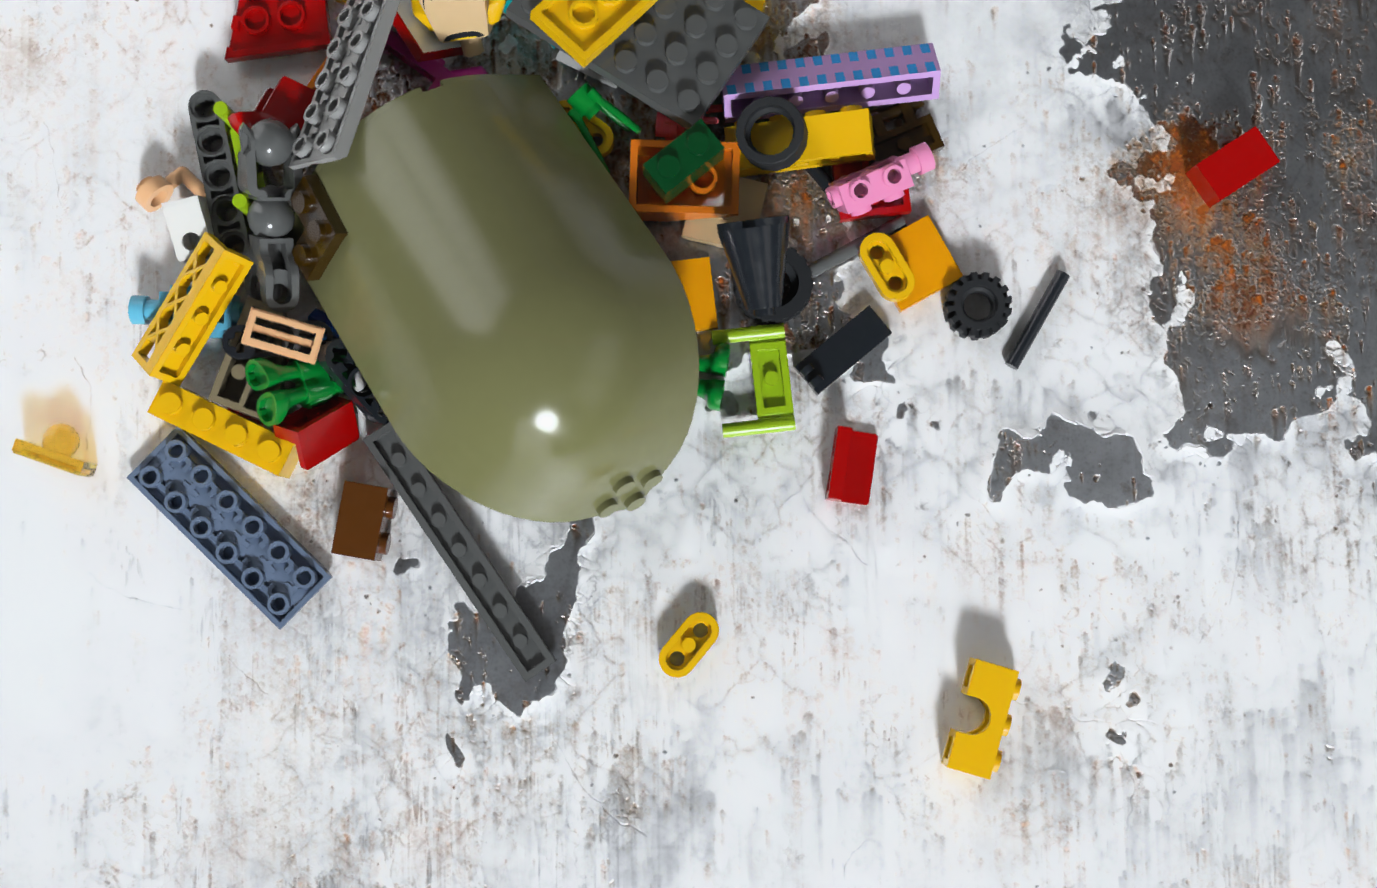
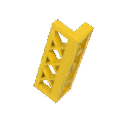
(194, 312)

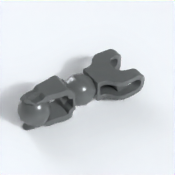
(270, 213)

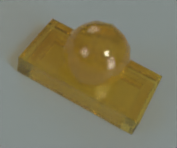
(57, 448)

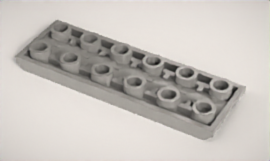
(344, 82)

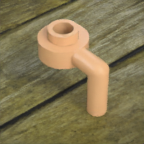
(159, 189)

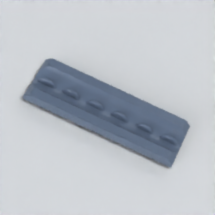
(229, 527)

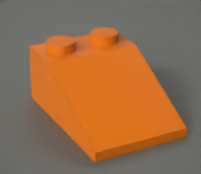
(708, 197)

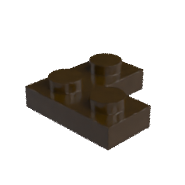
(322, 225)

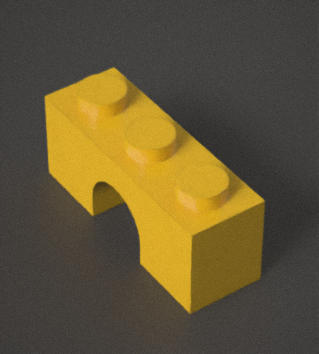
(977, 749)

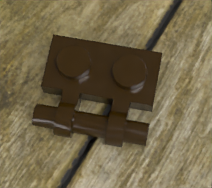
(913, 131)

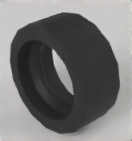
(763, 107)

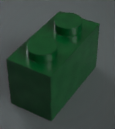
(683, 161)

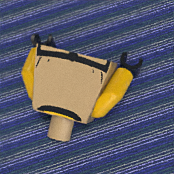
(460, 20)

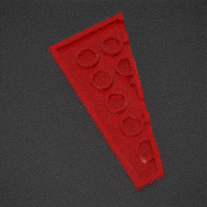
(278, 29)

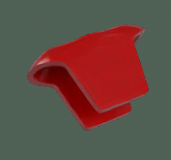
(283, 103)

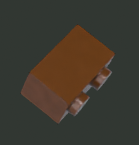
(364, 521)

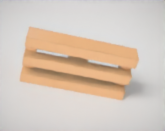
(252, 327)

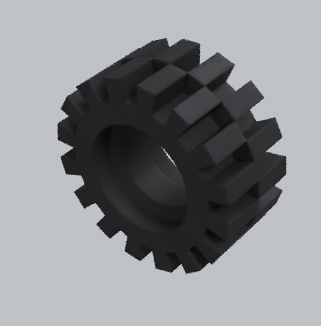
(988, 287)

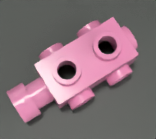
(881, 183)

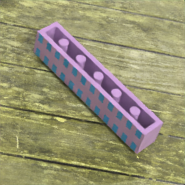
(837, 80)

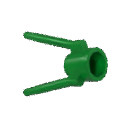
(589, 102)

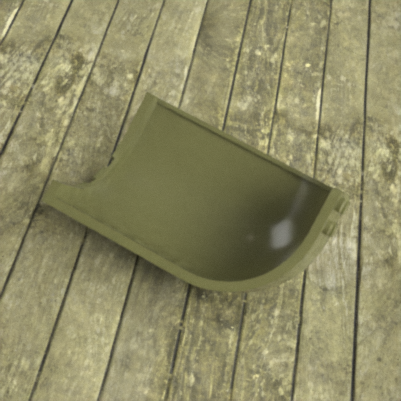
(508, 301)

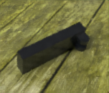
(843, 350)

